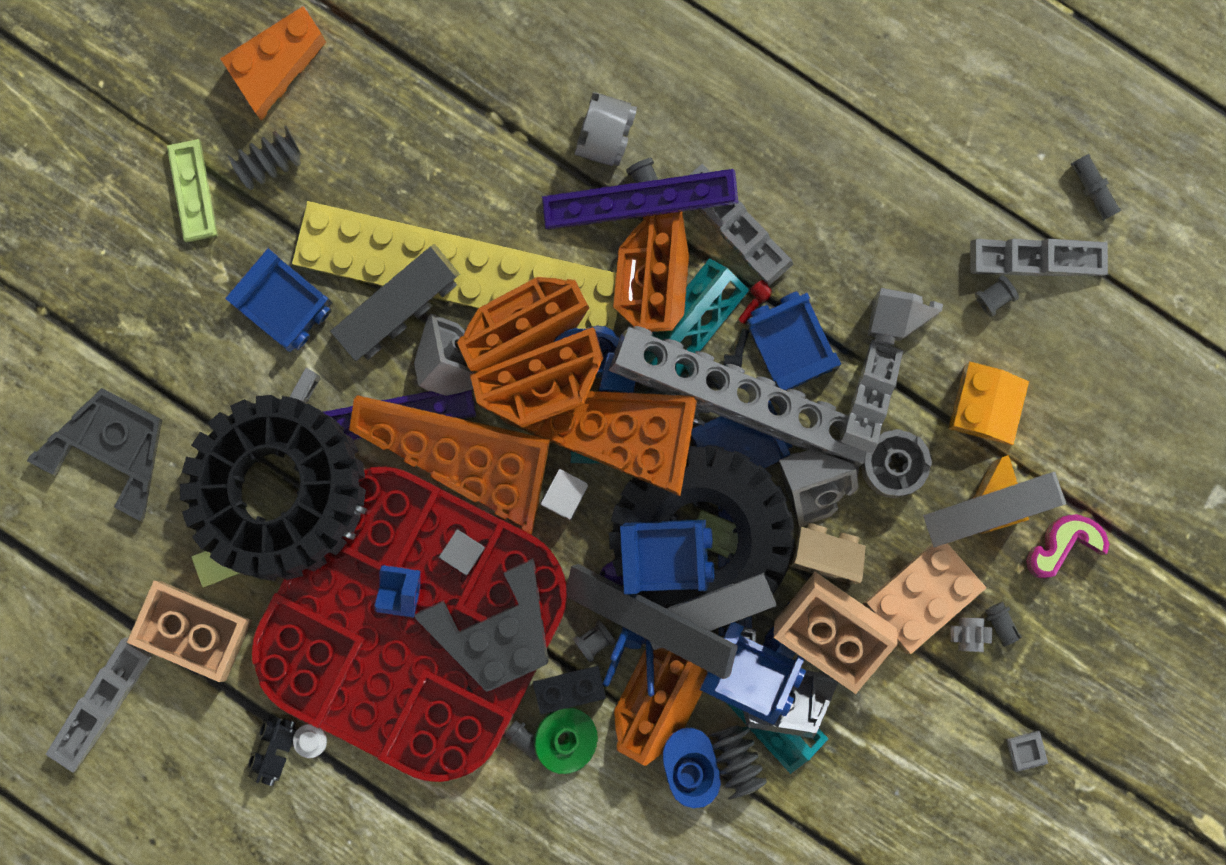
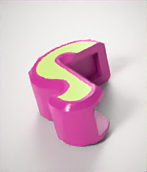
(1059, 541)

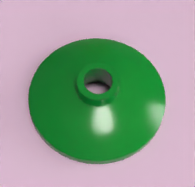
(576, 748)

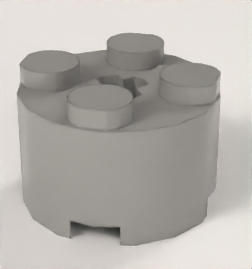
(604, 128)
(912, 474)

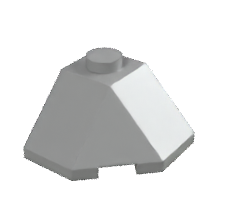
(898, 315)
(439, 359)
(816, 484)

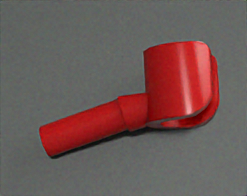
(761, 292)

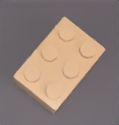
(925, 595)
(189, 631)
(835, 633)

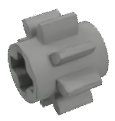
(971, 634)

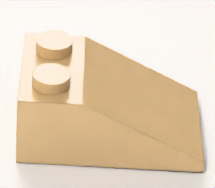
(829, 555)

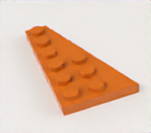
(628, 432)
(471, 458)

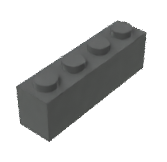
(395, 302)

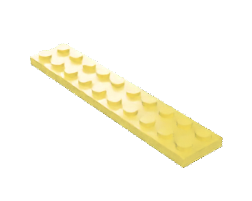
(378, 249)

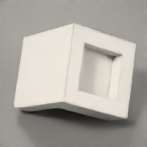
(564, 494)

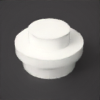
(309, 741)

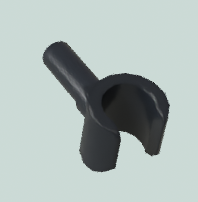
(738, 357)

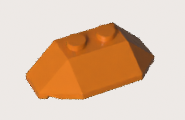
(653, 273)
(522, 321)
(541, 380)
(648, 722)

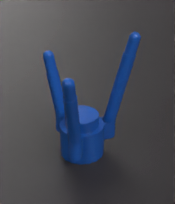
(633, 641)

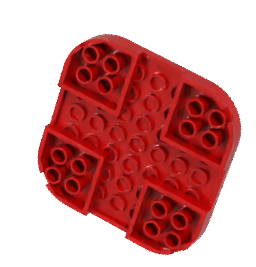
(383, 674)

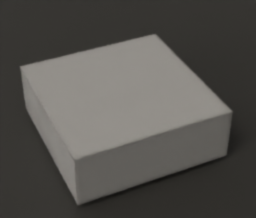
(305, 385)
(462, 552)
(1027, 751)

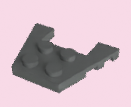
(115, 435)
(502, 644)
(808, 707)

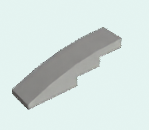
(747, 238)
(1039, 257)
(872, 396)
(994, 509)
(726, 604)
(98, 705)

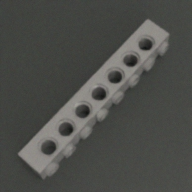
(630, 363)

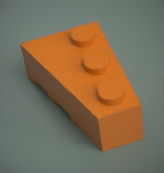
(273, 59)

